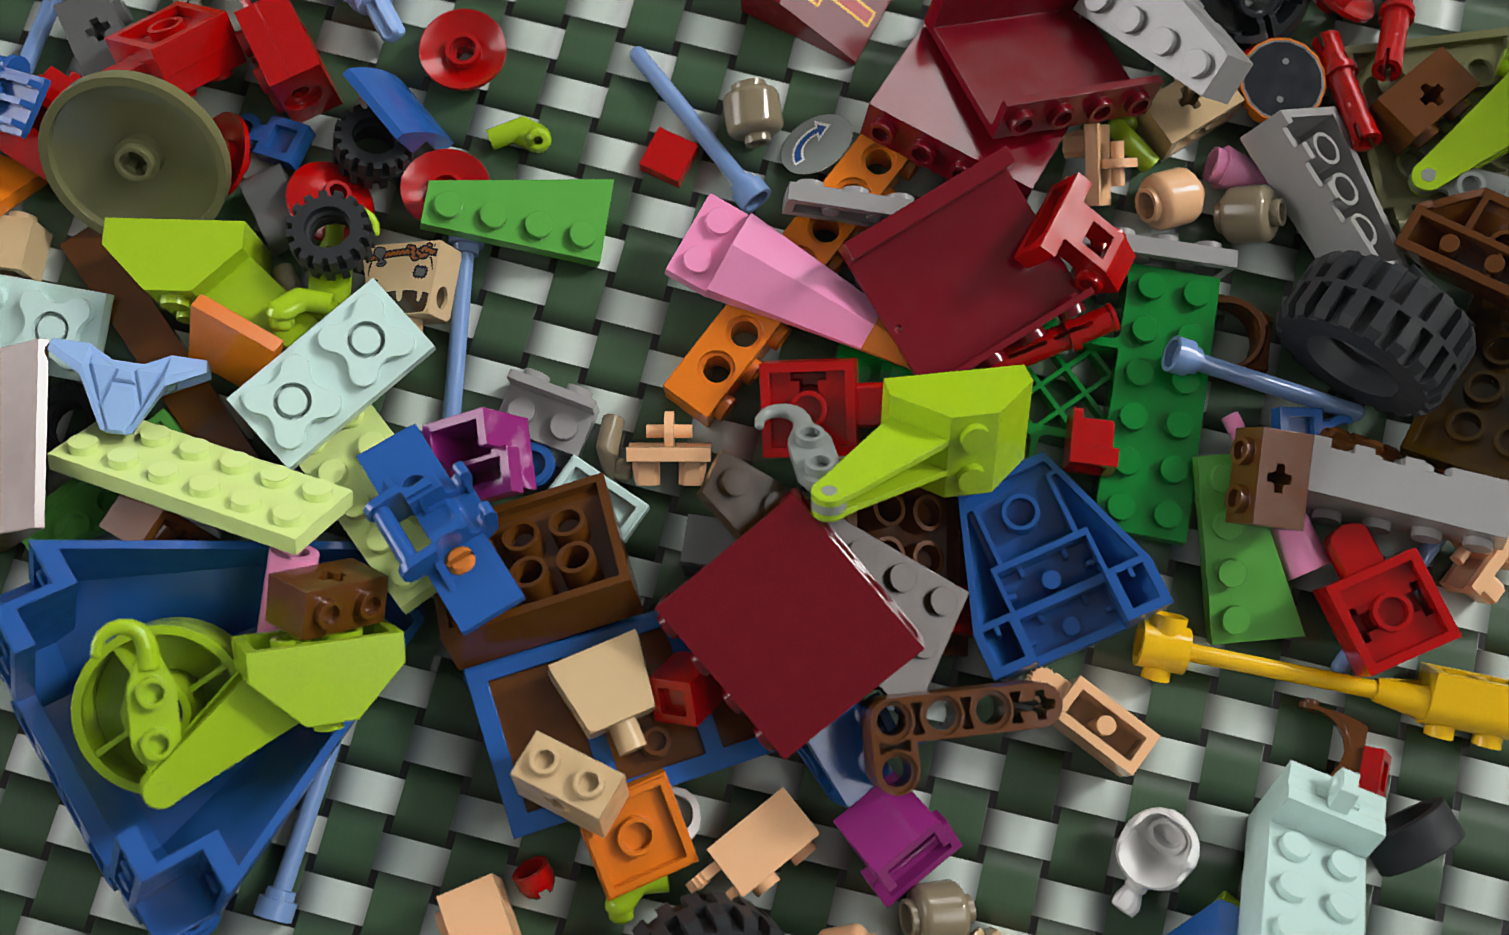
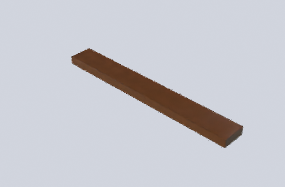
(153, 338)

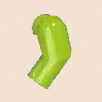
(521, 132)
(1134, 146)
(296, 301)
(621, 908)

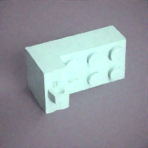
(1309, 854)

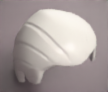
(1155, 854)

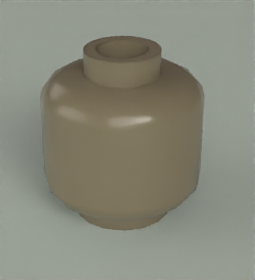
(753, 112)
(1249, 214)
(937, 909)

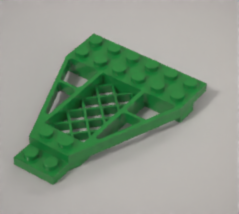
(1152, 409)

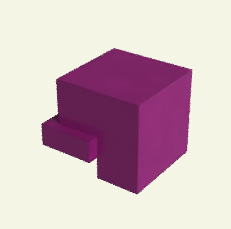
(492, 448)
(896, 840)

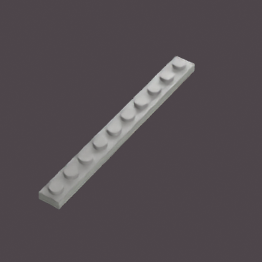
(859, 207)

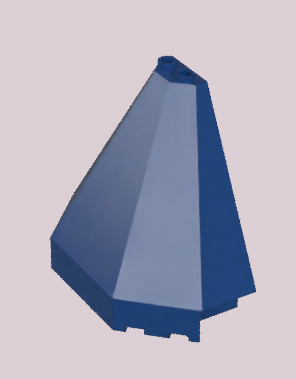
(192, 856)

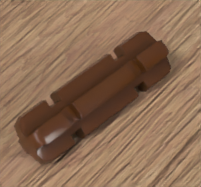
(1345, 441)

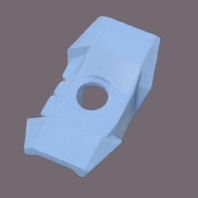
(123, 390)

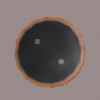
(1282, 78)

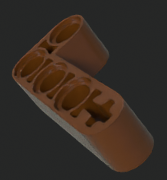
(959, 722)

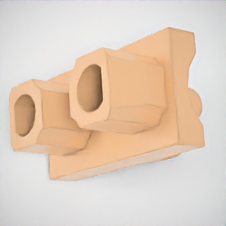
(1095, 146)
(647, 456)
(1476, 572)

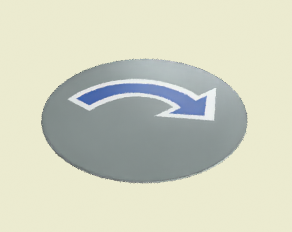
(816, 144)

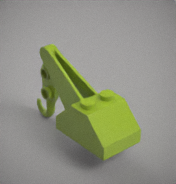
(216, 259)
(273, 690)

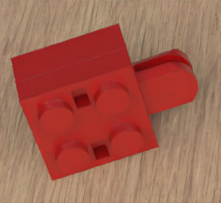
(180, 45)
(285, 59)
(829, 397)
(1381, 605)

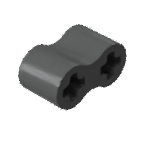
(267, 201)

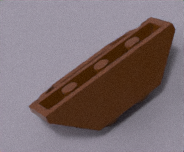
(1463, 242)

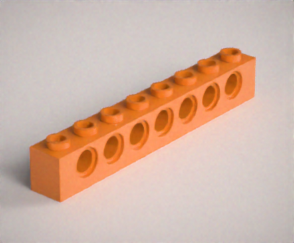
(711, 400)

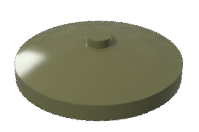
(133, 150)

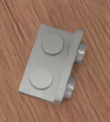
(555, 414)

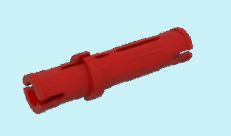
(1395, 19)
(1343, 82)
(1096, 324)

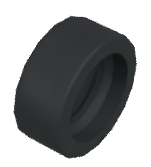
(1417, 837)

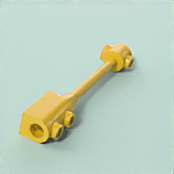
(1439, 698)

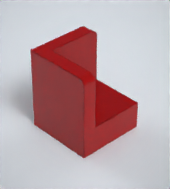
(1089, 445)
(683, 692)

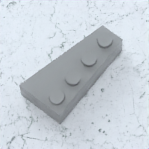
(1177, 39)
(1323, 182)
(1407, 498)

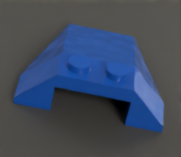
(1049, 570)

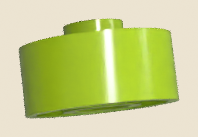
(196, 657)

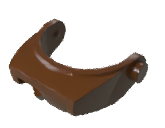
(1258, 326)
(1352, 732)

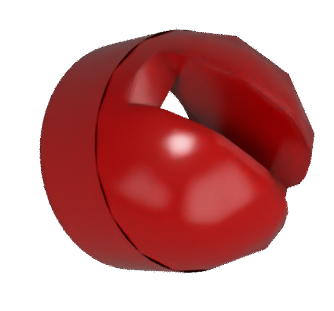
(534, 877)

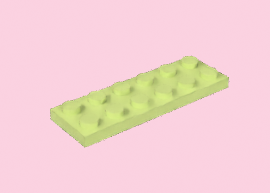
(339, 465)
(206, 483)

